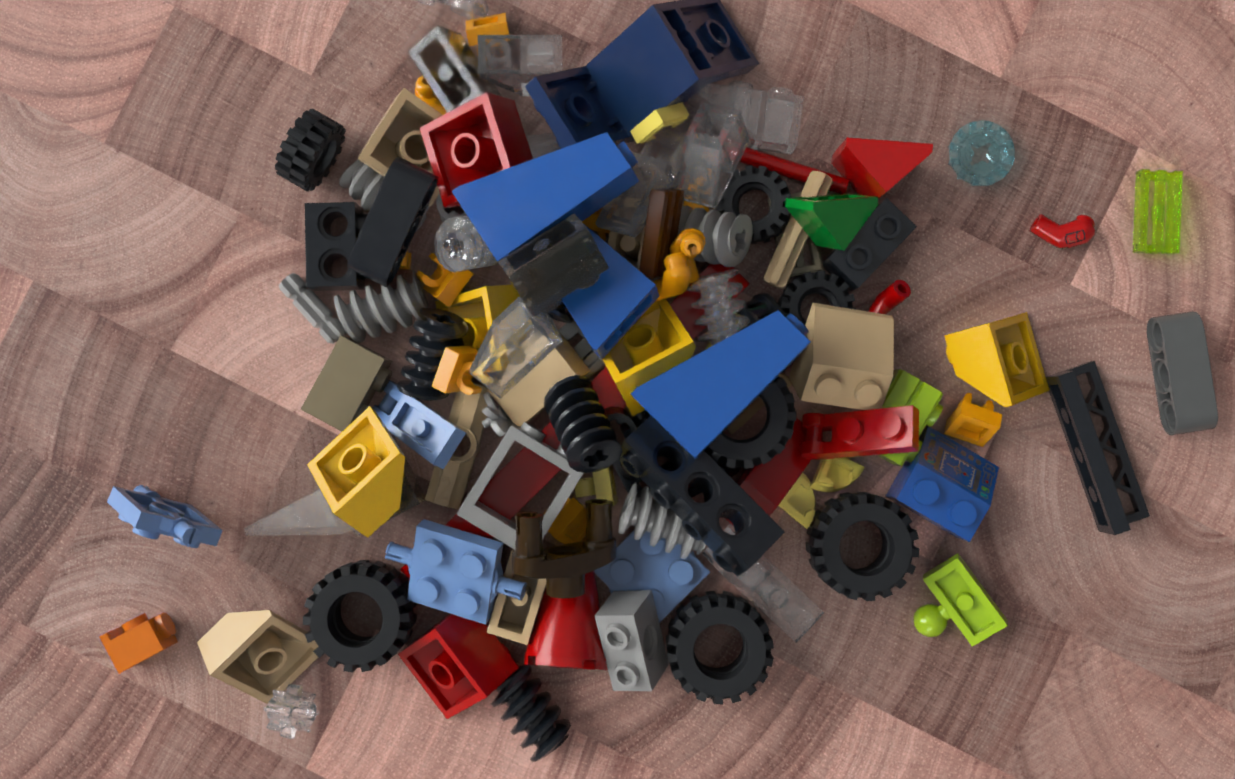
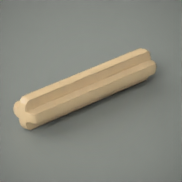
(794, 236)

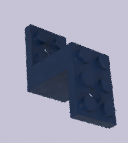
(649, 66)

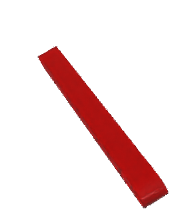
(529, 471)

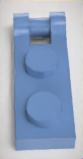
(419, 426)

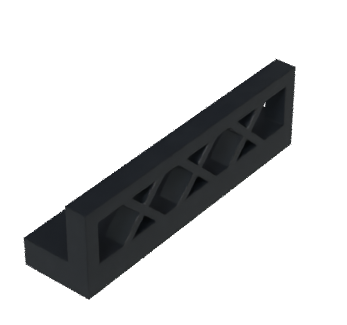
(1088, 449)

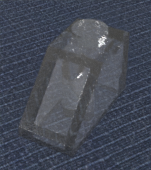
(513, 347)

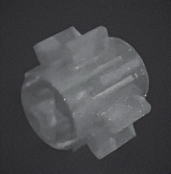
(291, 711)

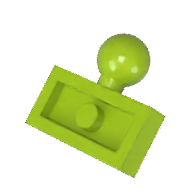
(961, 600)

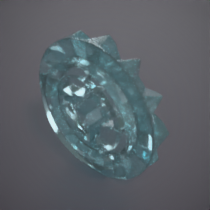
(1000, 153)

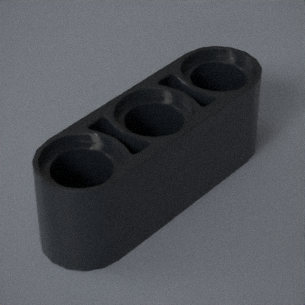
(392, 221)

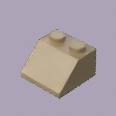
(847, 358)

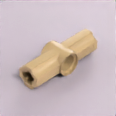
(450, 484)

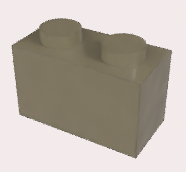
(347, 383)

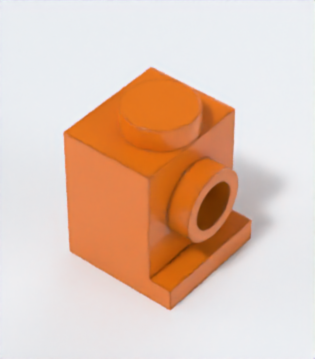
(139, 640)

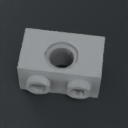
(632, 640)

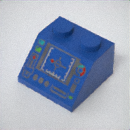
(946, 485)

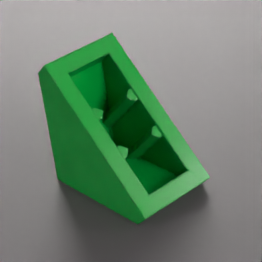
(832, 219)

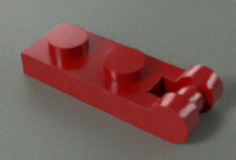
(861, 433)

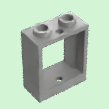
(495, 523)

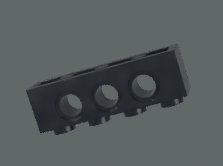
(722, 497)

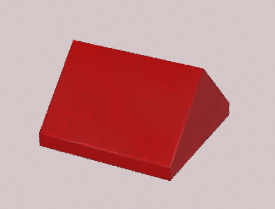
(877, 164)

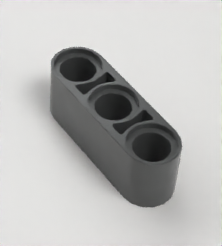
(1182, 373)

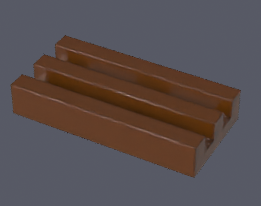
(660, 229)

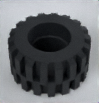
(768, 441)
(892, 561)
(332, 634)
(727, 680)

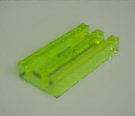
(1173, 212)

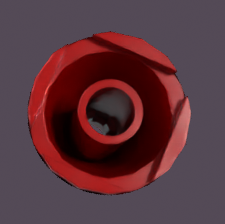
(567, 632)

